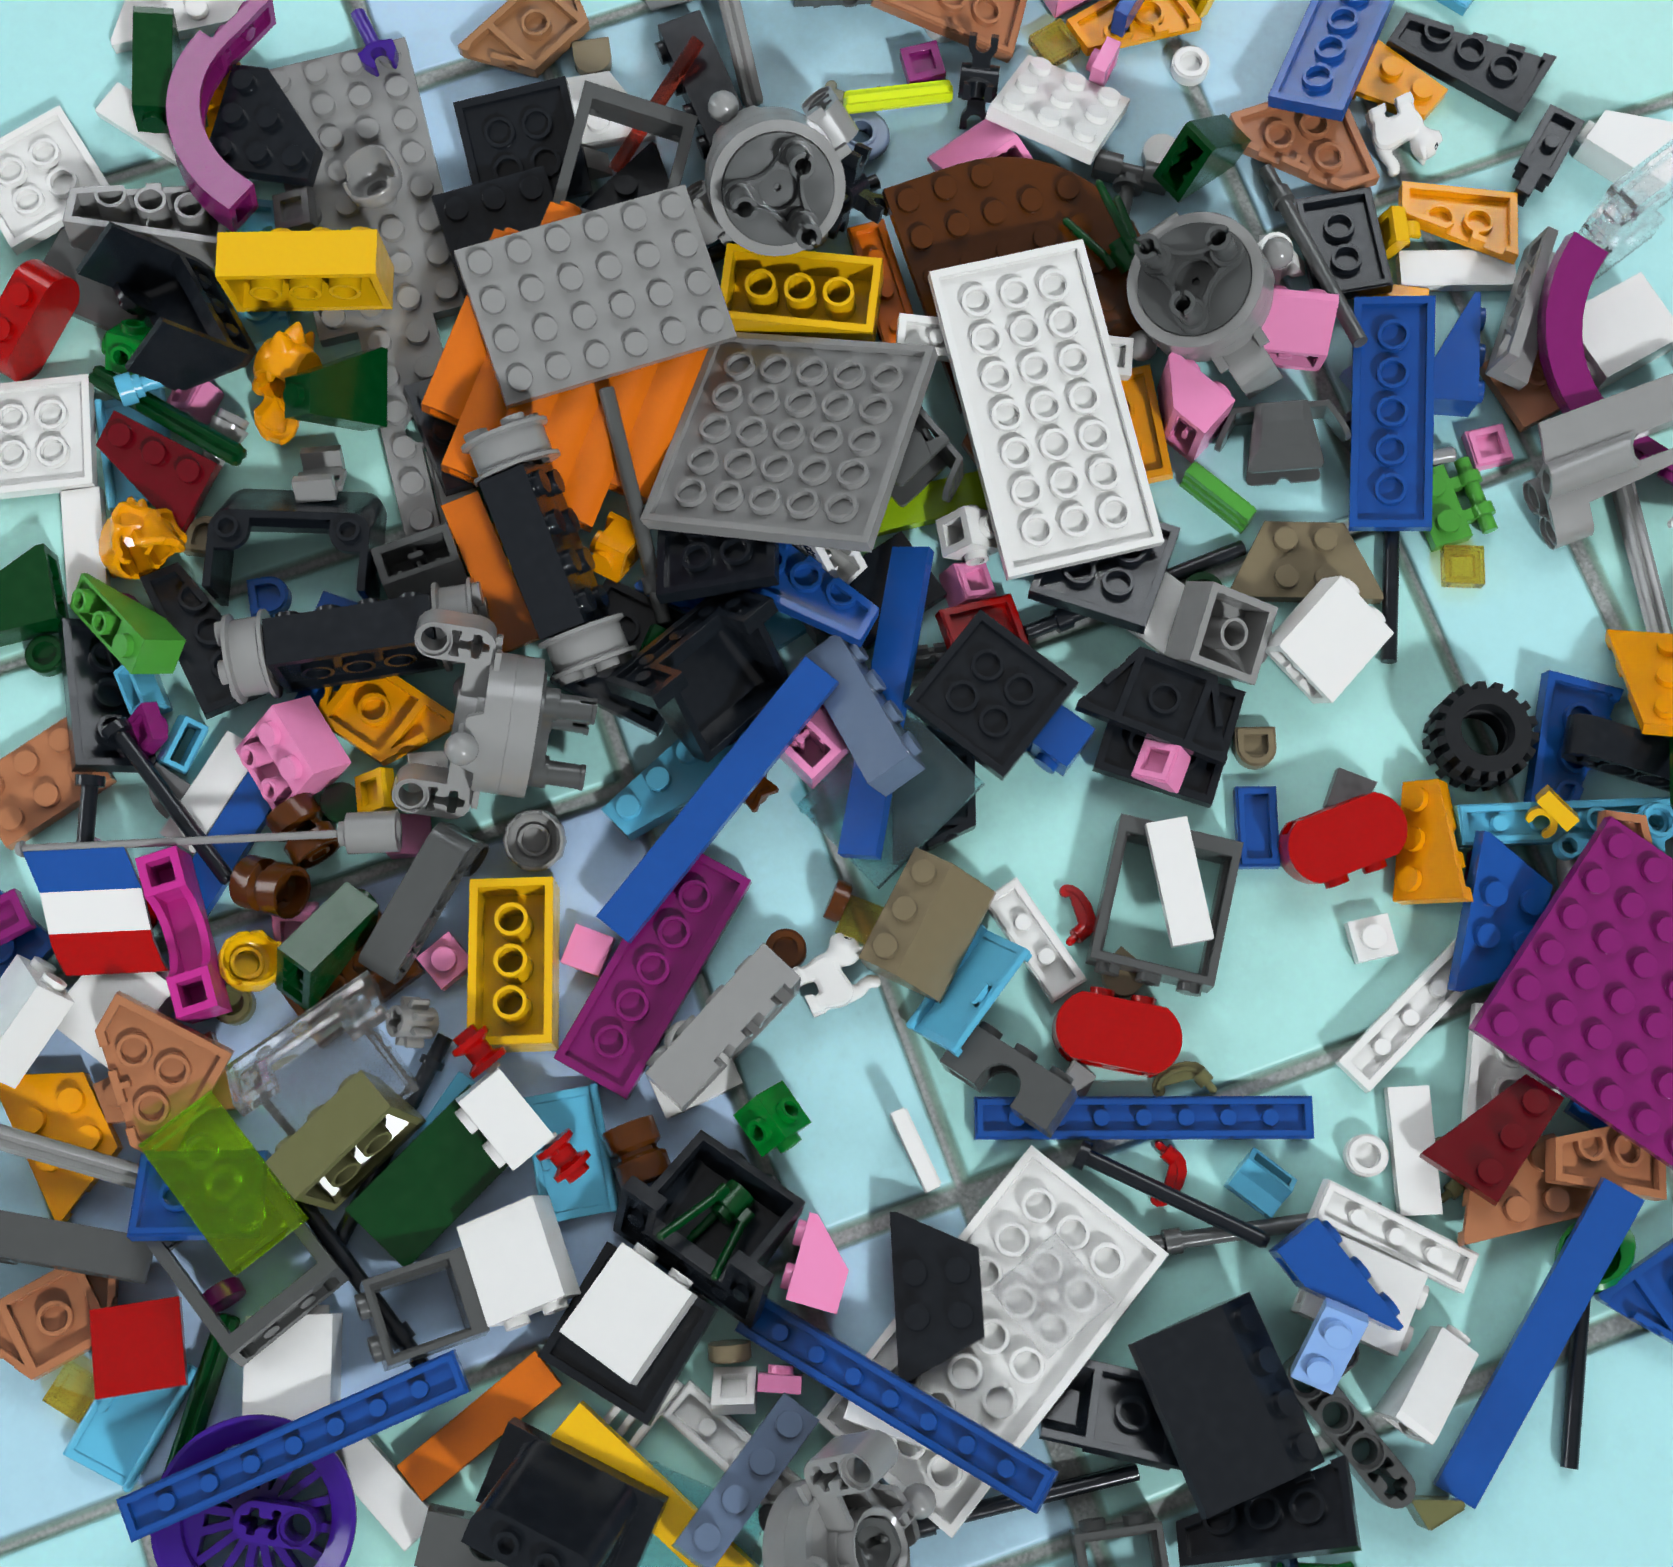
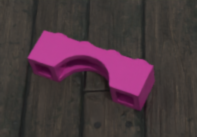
(176, 899)

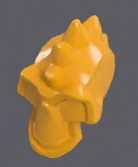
(276, 359)
(139, 539)

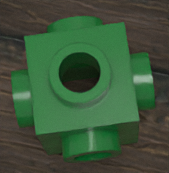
(121, 342)
(773, 1120)

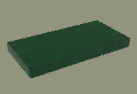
(425, 1187)

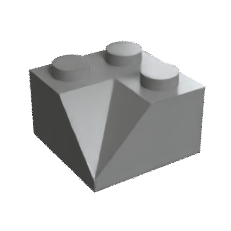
(1221, 631)

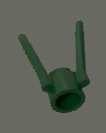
(1121, 248)
(728, 1204)

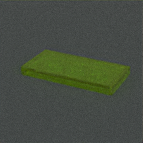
(223, 1183)

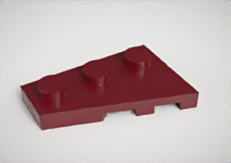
(159, 467)
(1495, 1139)

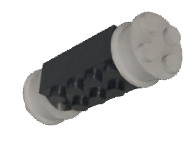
(546, 548)
(336, 642)

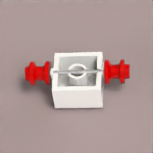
(505, 1116)

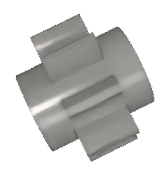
(412, 1022)

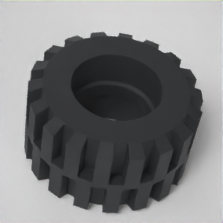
(1505, 718)

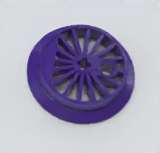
(184, 1541)

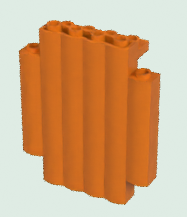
(648, 398)

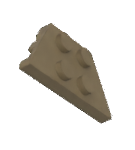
(1295, 556)

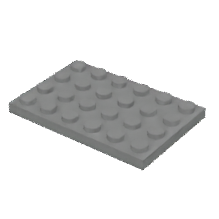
(595, 295)

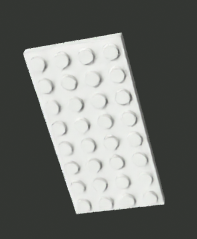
(1045, 409)
(1005, 1373)

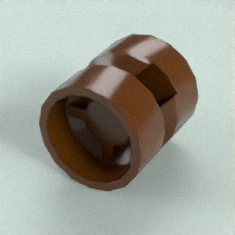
(299, 815)
(270, 886)
(636, 1150)

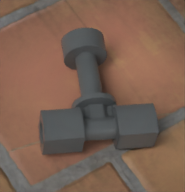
(1127, 178)

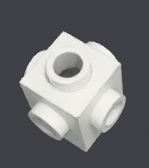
(967, 535)

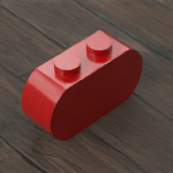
(33, 316)
(1343, 840)
(1117, 1032)

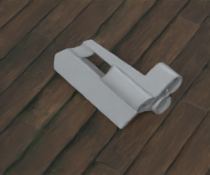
(1593, 455)

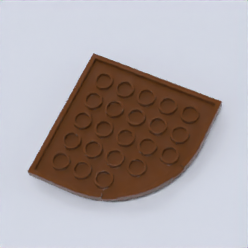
(1000, 210)

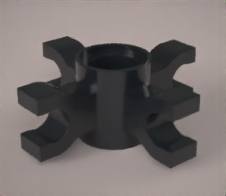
(978, 79)
(858, 187)

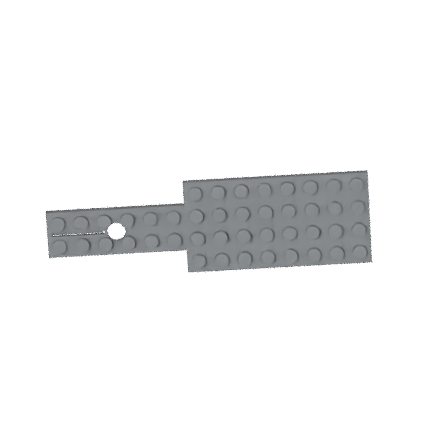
(345, 112)

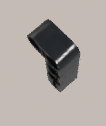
(1617, 750)

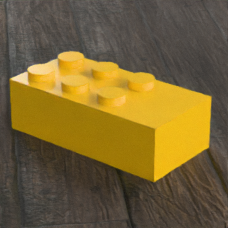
(305, 270)
(803, 293)
(514, 962)

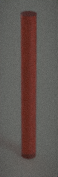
(661, 97)

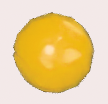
(249, 960)

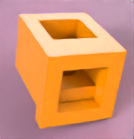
(614, 548)

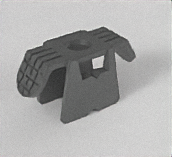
(1284, 439)
(925, 460)

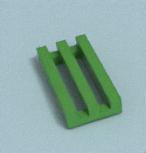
(1218, 497)

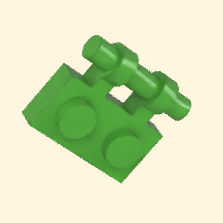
(1449, 521)

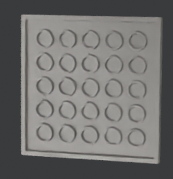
(792, 440)

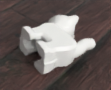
(1404, 127)
(832, 983)

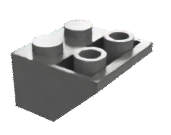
(418, 561)

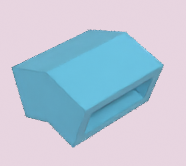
(141, 689)
(174, 740)
(1261, 1183)

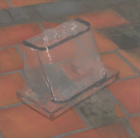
(315, 1053)

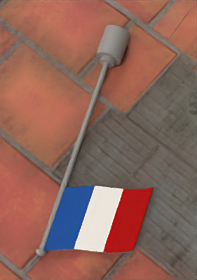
(98, 902)

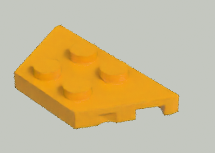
(385, 717)
(64, 1110)

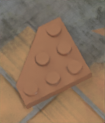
(1308, 147)
(155, 1064)

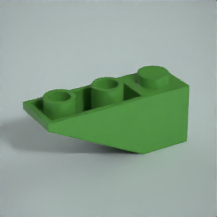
(128, 629)

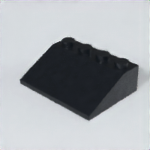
(1226, 1405)

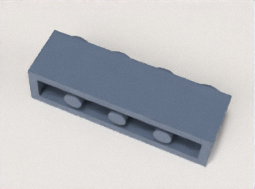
(866, 718)
(745, 1483)

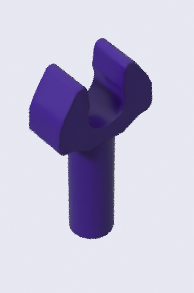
(373, 46)

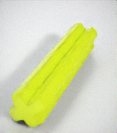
(898, 96)

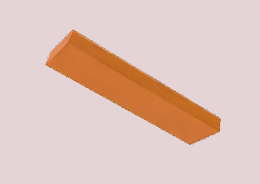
(874, 241)
(489, 565)
(479, 1425)

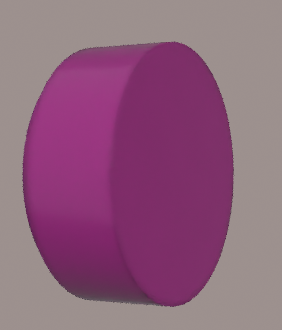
(225, 1293)

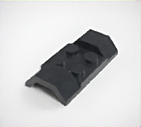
(1109, 1416)

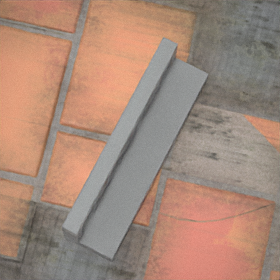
(1517, 336)

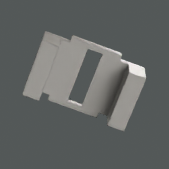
(319, 473)

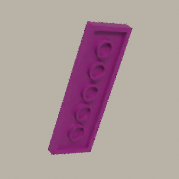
(651, 979)

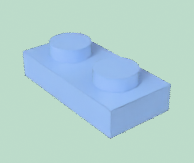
(1329, 1345)

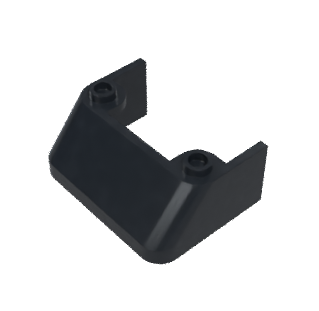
(193, 322)
(352, 521)

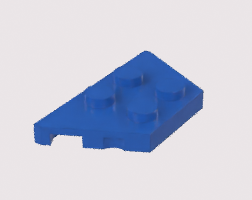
(1504, 910)
(1646, 1293)

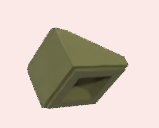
(1434, 1510)

